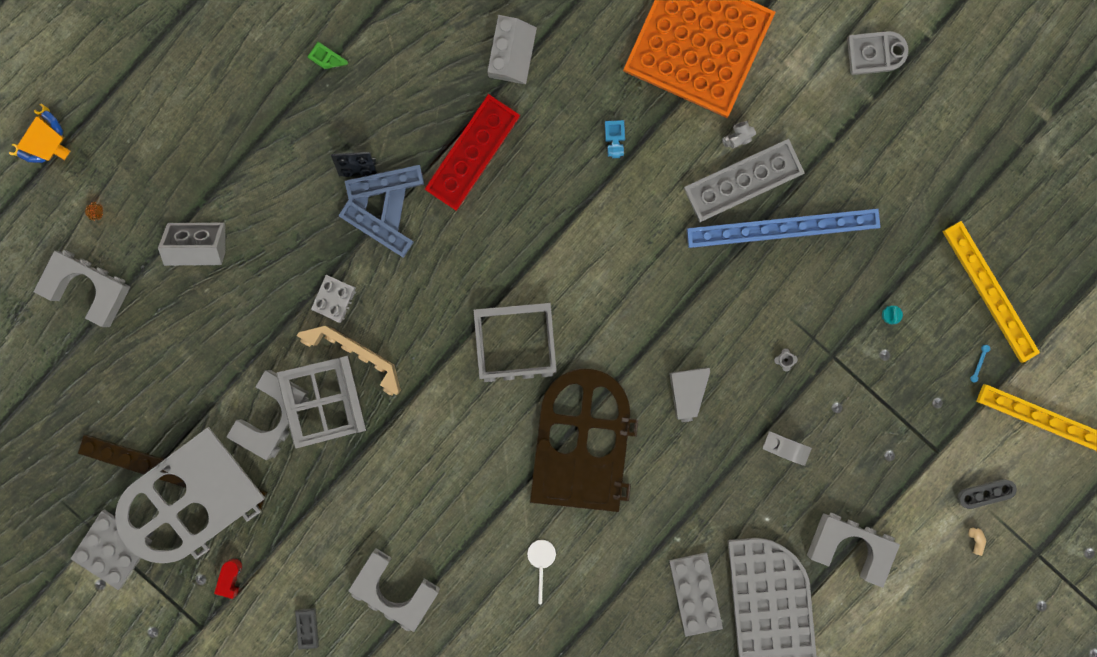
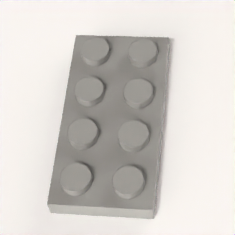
(695, 594)

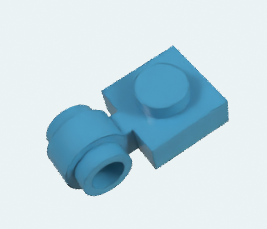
(614, 133)

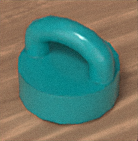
(892, 314)

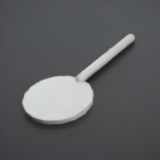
(541, 555)

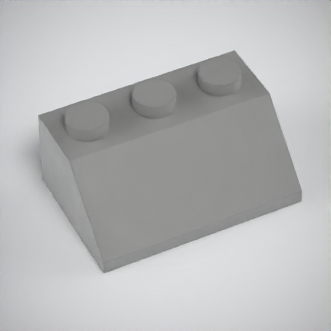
(511, 50)
(193, 244)

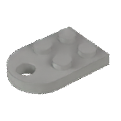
(875, 52)

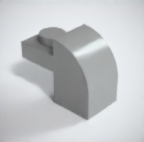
(787, 448)

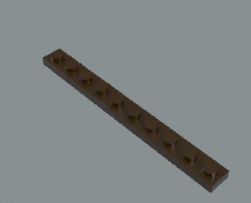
(129, 459)

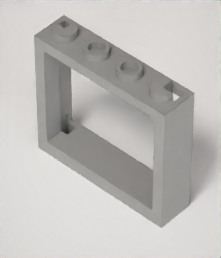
(510, 374)

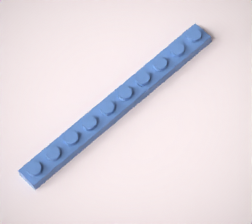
(783, 228)

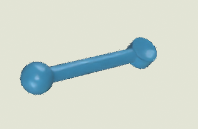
(985, 348)

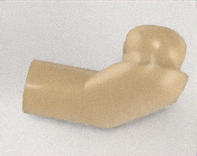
(980, 540)

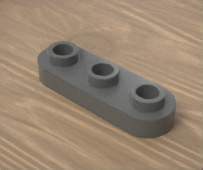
(994, 494)

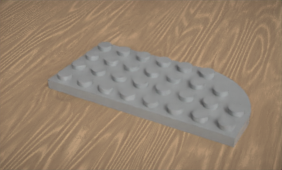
(770, 600)

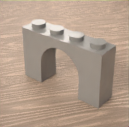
(109, 290)
(262, 442)
(880, 548)
(407, 613)

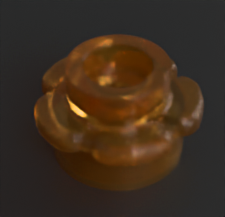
(94, 211)

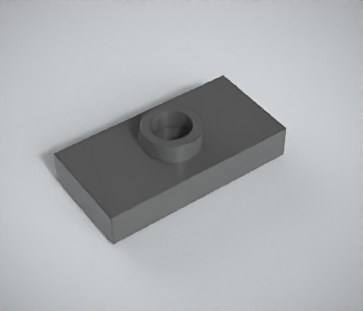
(307, 628)

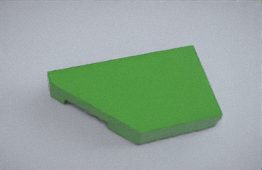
(325, 57)

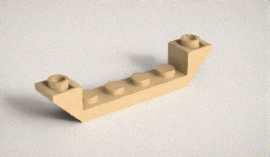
(390, 381)

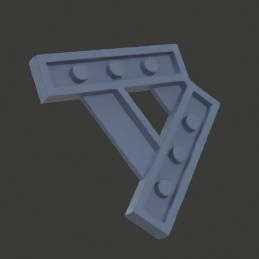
(394, 185)

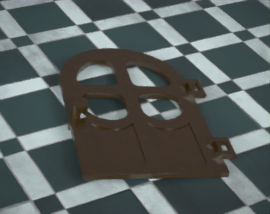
(577, 476)

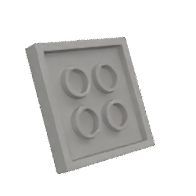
(105, 553)

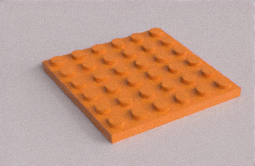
(700, 49)

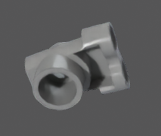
(742, 135)

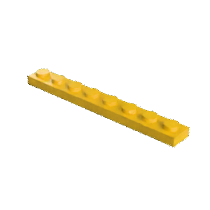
(991, 292)
(1038, 416)

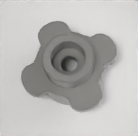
(791, 360)

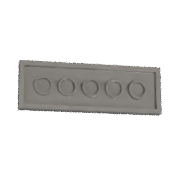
(744, 180)

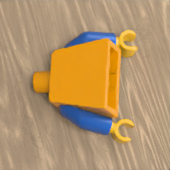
(42, 139)

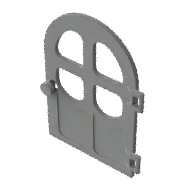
(210, 479)

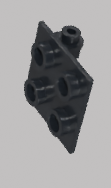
(354, 164)

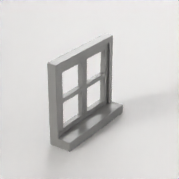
(348, 395)

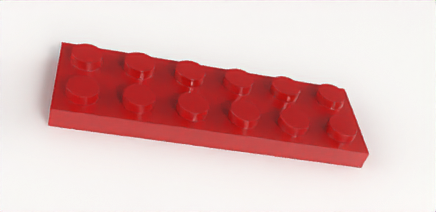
(472, 152)

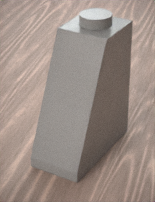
(688, 392)

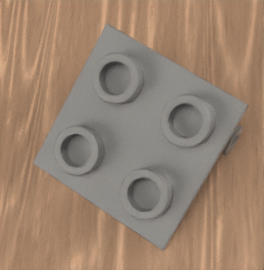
(333, 298)

